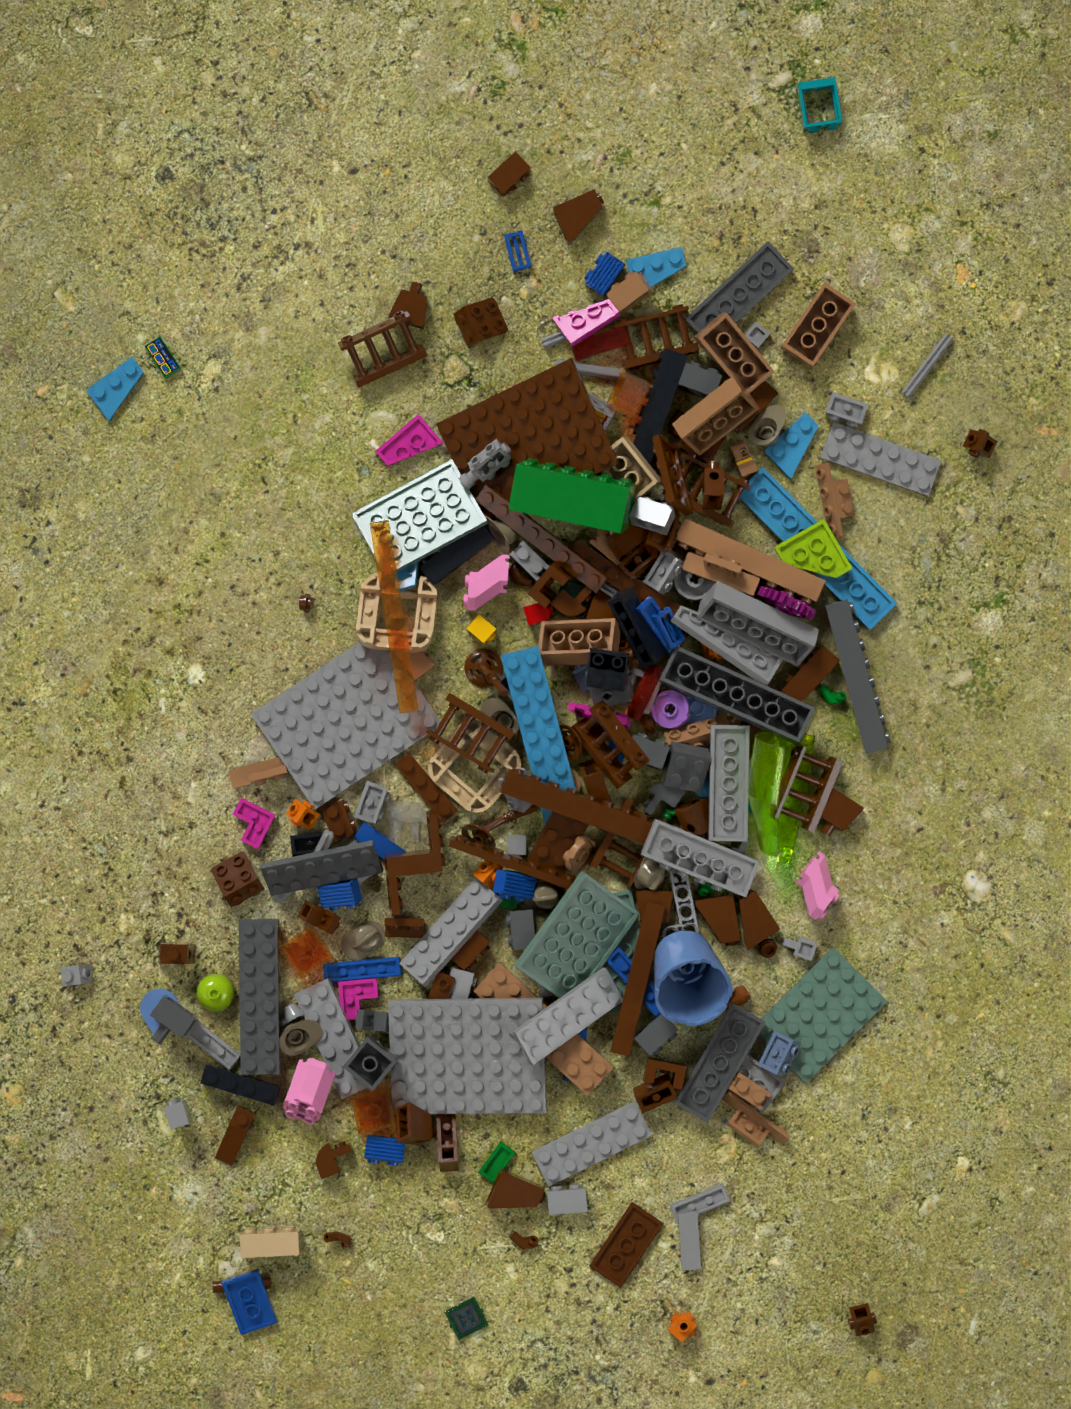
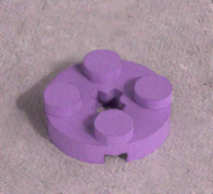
(662, 703)

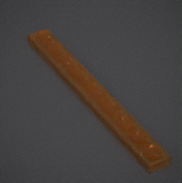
(394, 616)

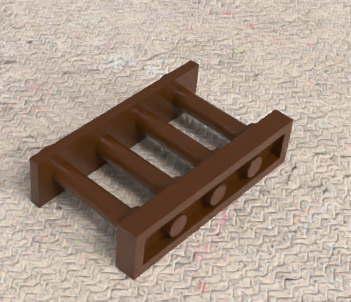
(651, 356)
(380, 367)
(725, 517)
(487, 724)
(602, 753)
(823, 787)
(610, 843)

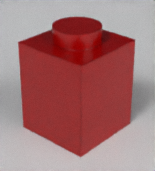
(536, 613)

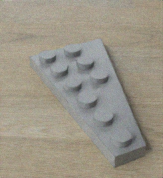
(746, 657)

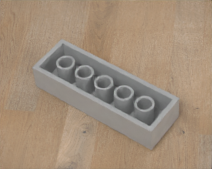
(757, 623)

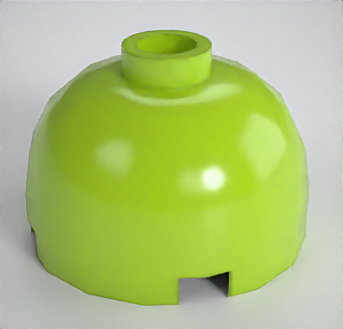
(215, 993)

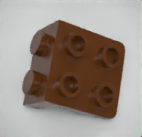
(480, 321)
(237, 879)

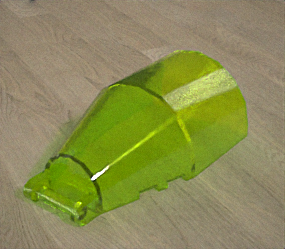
(767, 769)

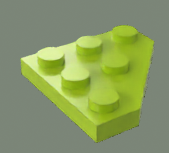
(815, 551)

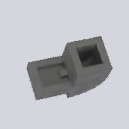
(667, 794)
(372, 1020)

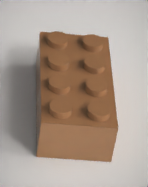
(818, 326)
(733, 352)
(715, 416)
(570, 640)

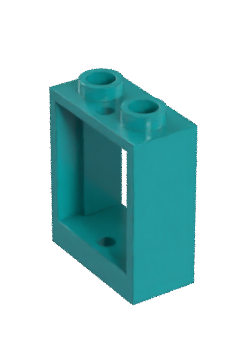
(819, 85)

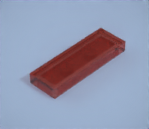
(601, 343)
(644, 692)

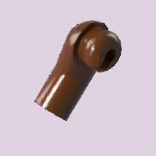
(676, 415)
(517, 577)
(338, 1236)
(524, 1242)

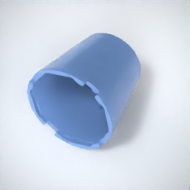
(689, 979)

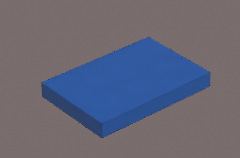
(249, 1301)

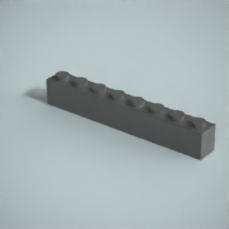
(857, 676)

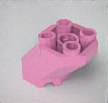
(486, 583)
(817, 887)
(308, 1091)

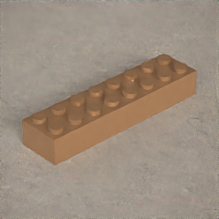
(753, 562)
(575, 1057)

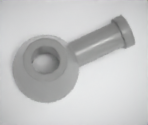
(291, 1012)

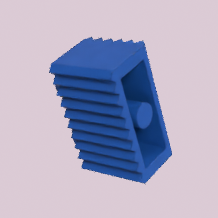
(604, 274)
(515, 885)
(340, 894)
(384, 1149)

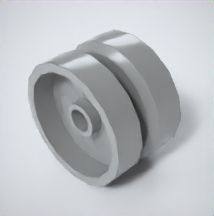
(691, 591)

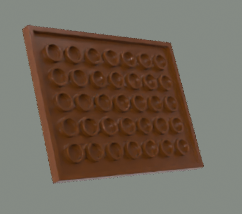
(538, 420)

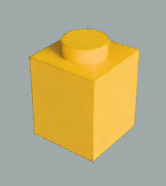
(482, 630)

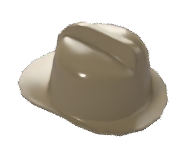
(767, 426)
(502, 534)
(500, 711)
(649, 875)
(545, 896)
(363, 940)
(299, 1037)

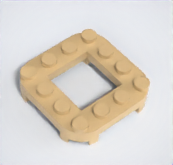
(424, 620)
(457, 788)

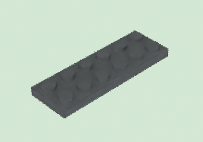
(743, 288)
(321, 868)
(720, 1062)

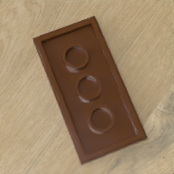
(626, 1244)

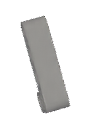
(680, 903)

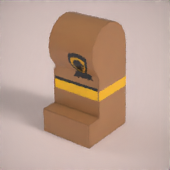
(743, 459)

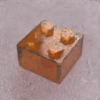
(628, 393)
(306, 951)
(373, 1110)

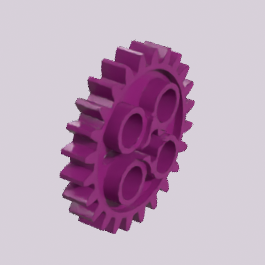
(785, 602)

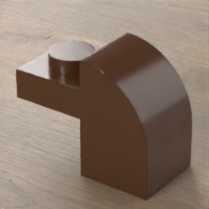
(568, 605)
(319, 917)
(326, 1160)

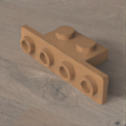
(835, 499)
(717, 569)
(698, 733)
(258, 773)
(751, 1123)

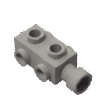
(487, 463)

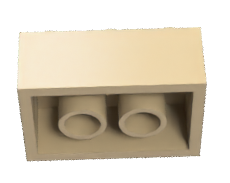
(634, 467)
(270, 1242)

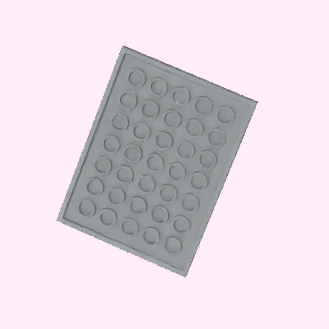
(342, 723)
(464, 1056)

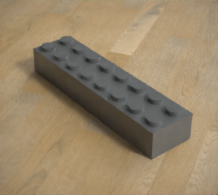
(738, 696)
(259, 996)

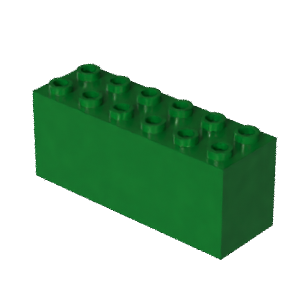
(572, 495)

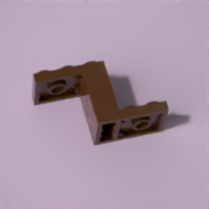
(414, 862)

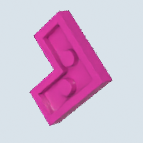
(258, 820)
(352, 991)

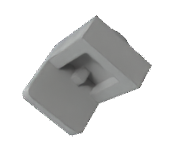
(76, 975)

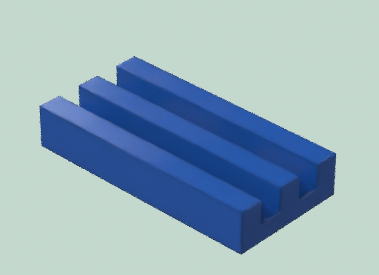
(521, 267)
(666, 630)

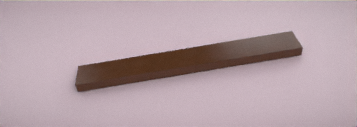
(637, 979)

